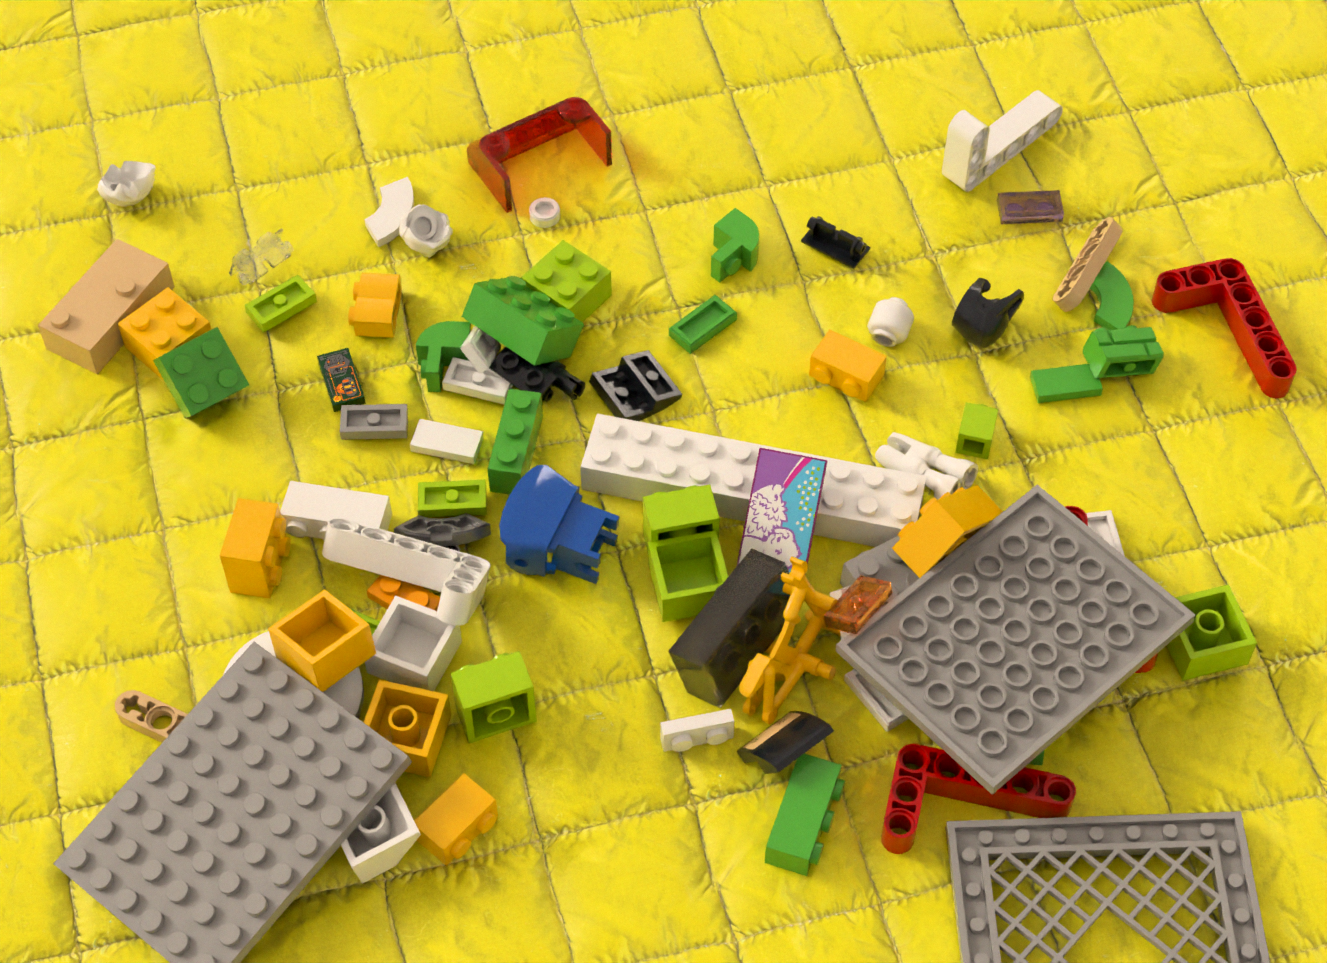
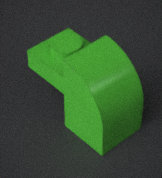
(737, 244)
(437, 348)

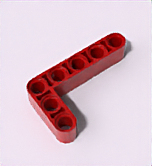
(1232, 289)
(964, 788)

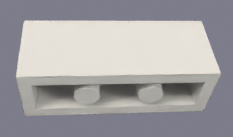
(312, 506)

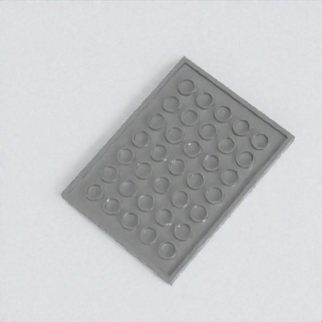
(1015, 637)
(233, 813)

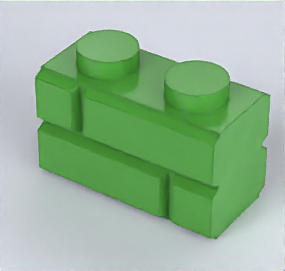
(1122, 352)

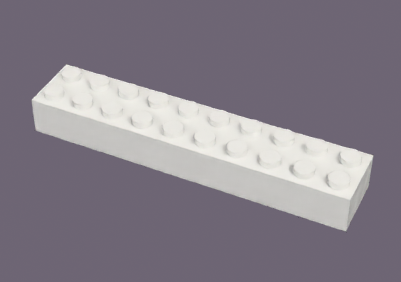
(644, 458)

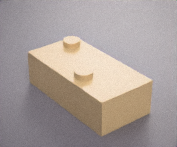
(87, 318)

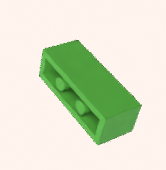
(515, 440)
(804, 814)

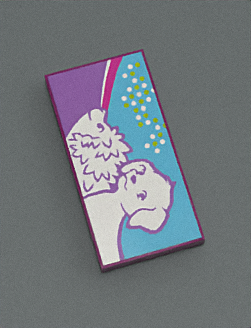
(783, 505)

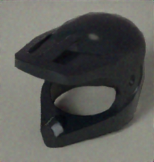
(982, 319)

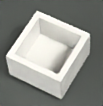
(412, 645)

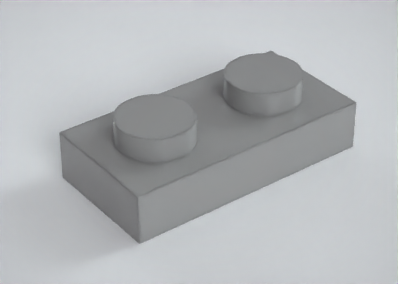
(374, 421)

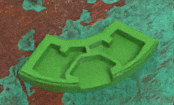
(1114, 298)

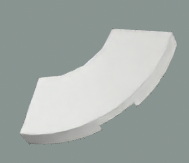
(396, 201)

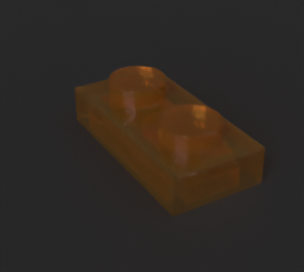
(858, 604)

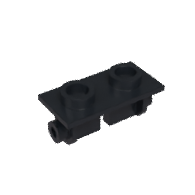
(834, 243)
(523, 373)

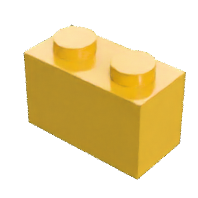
(847, 365)
(456, 819)

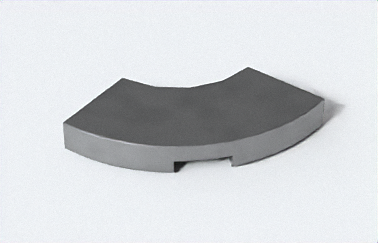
(445, 531)

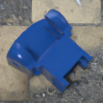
(548, 516)

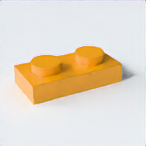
(386, 588)

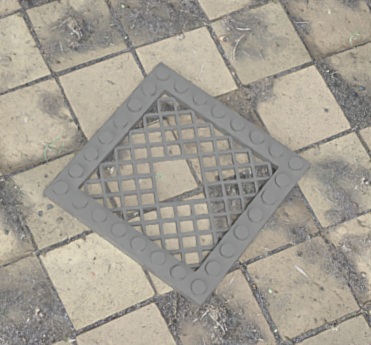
(1216, 833)

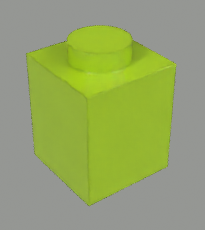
(976, 430)

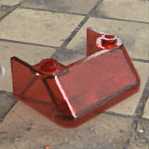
(514, 139)

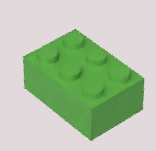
(523, 320)

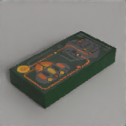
(340, 379)

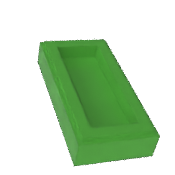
(702, 324)
(1065, 383)

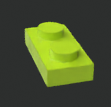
(280, 303)
(452, 498)

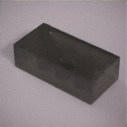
(732, 629)

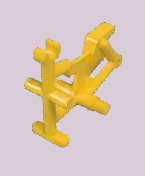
(784, 661)

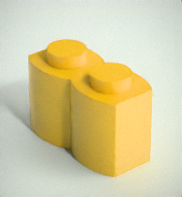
(376, 305)

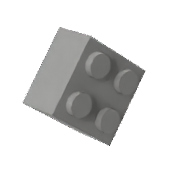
(880, 564)

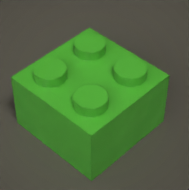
(201, 372)

